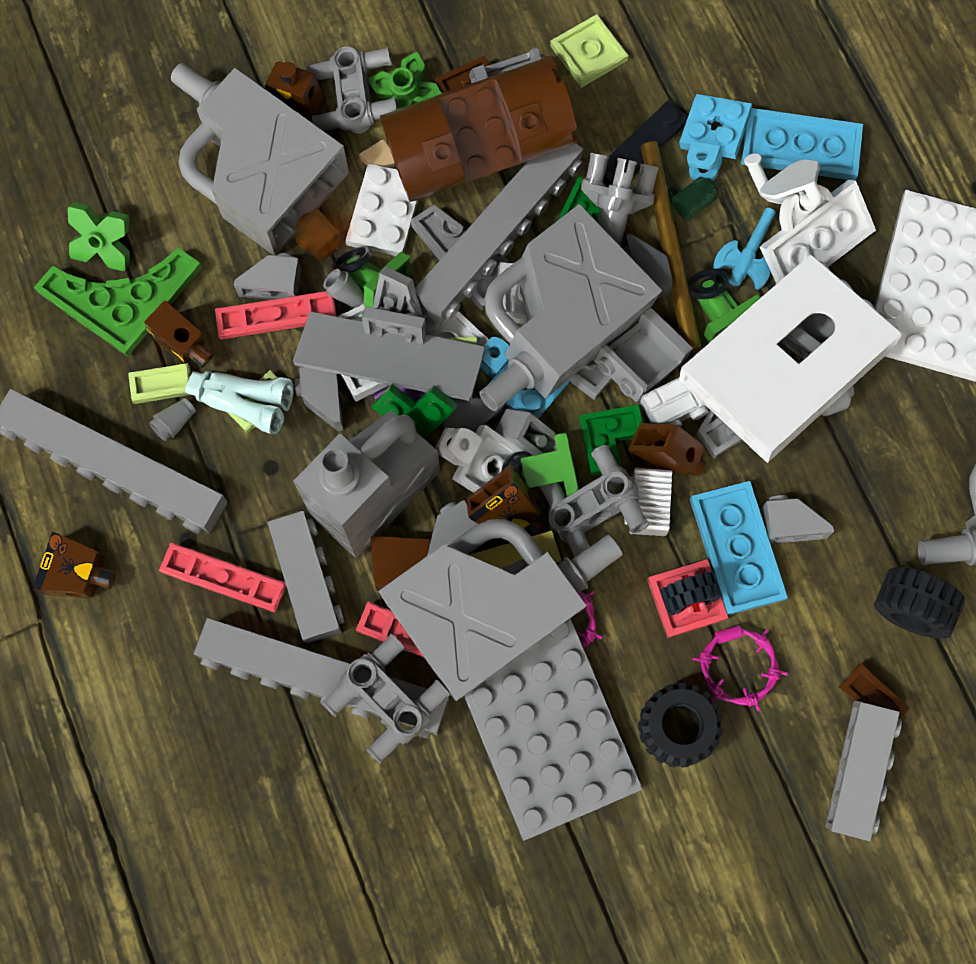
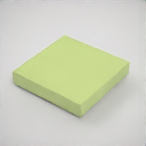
(589, 50)

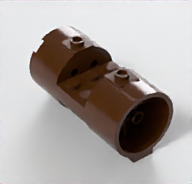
(480, 128)

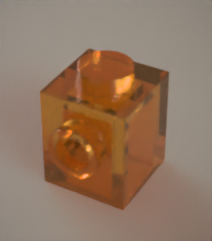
(317, 235)

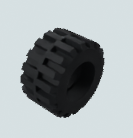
(919, 602)
(703, 710)

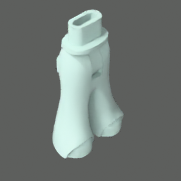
(227, 393)

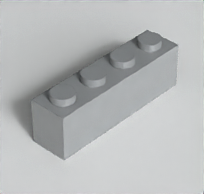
(305, 578)
(863, 770)

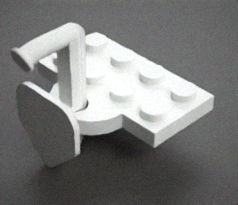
(810, 216)

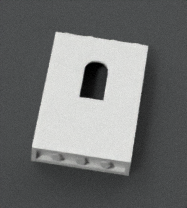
(760, 386)

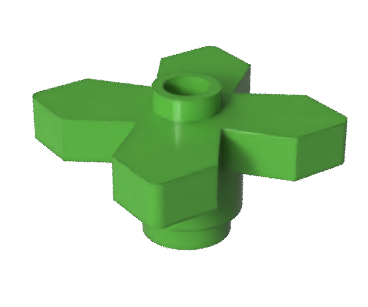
(405, 82)
(99, 235)

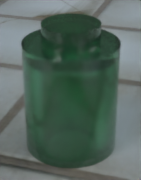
(695, 197)

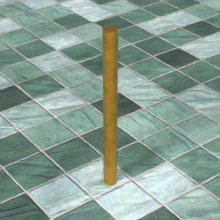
(671, 249)

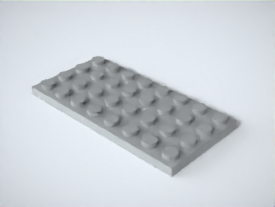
(551, 733)

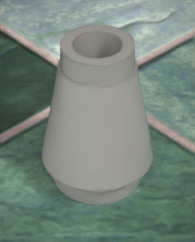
(343, 288)
(172, 419)

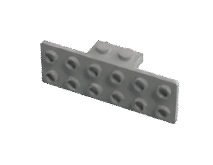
(388, 351)

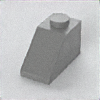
(271, 278)
(321, 395)
(526, 432)
(793, 521)
(450, 525)

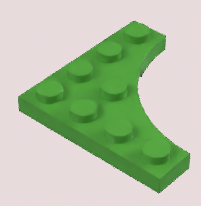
(120, 306)

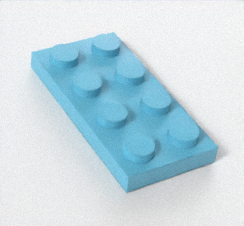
(792, 137)
(738, 547)

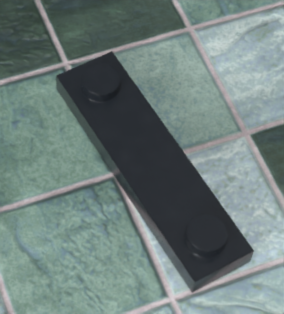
(659, 128)

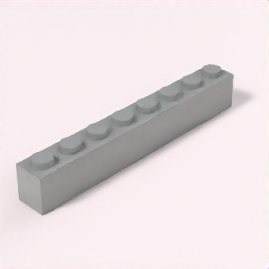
(495, 232)
(111, 462)
(295, 668)

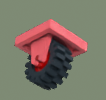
(688, 598)

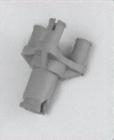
(618, 199)

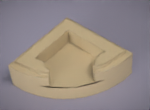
(379, 155)

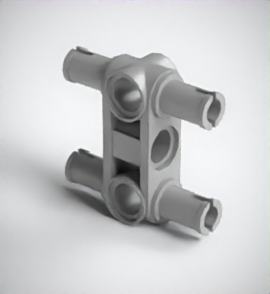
(352, 89)
(594, 503)
(385, 698)

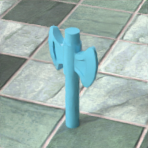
(745, 262)

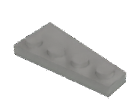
(440, 234)

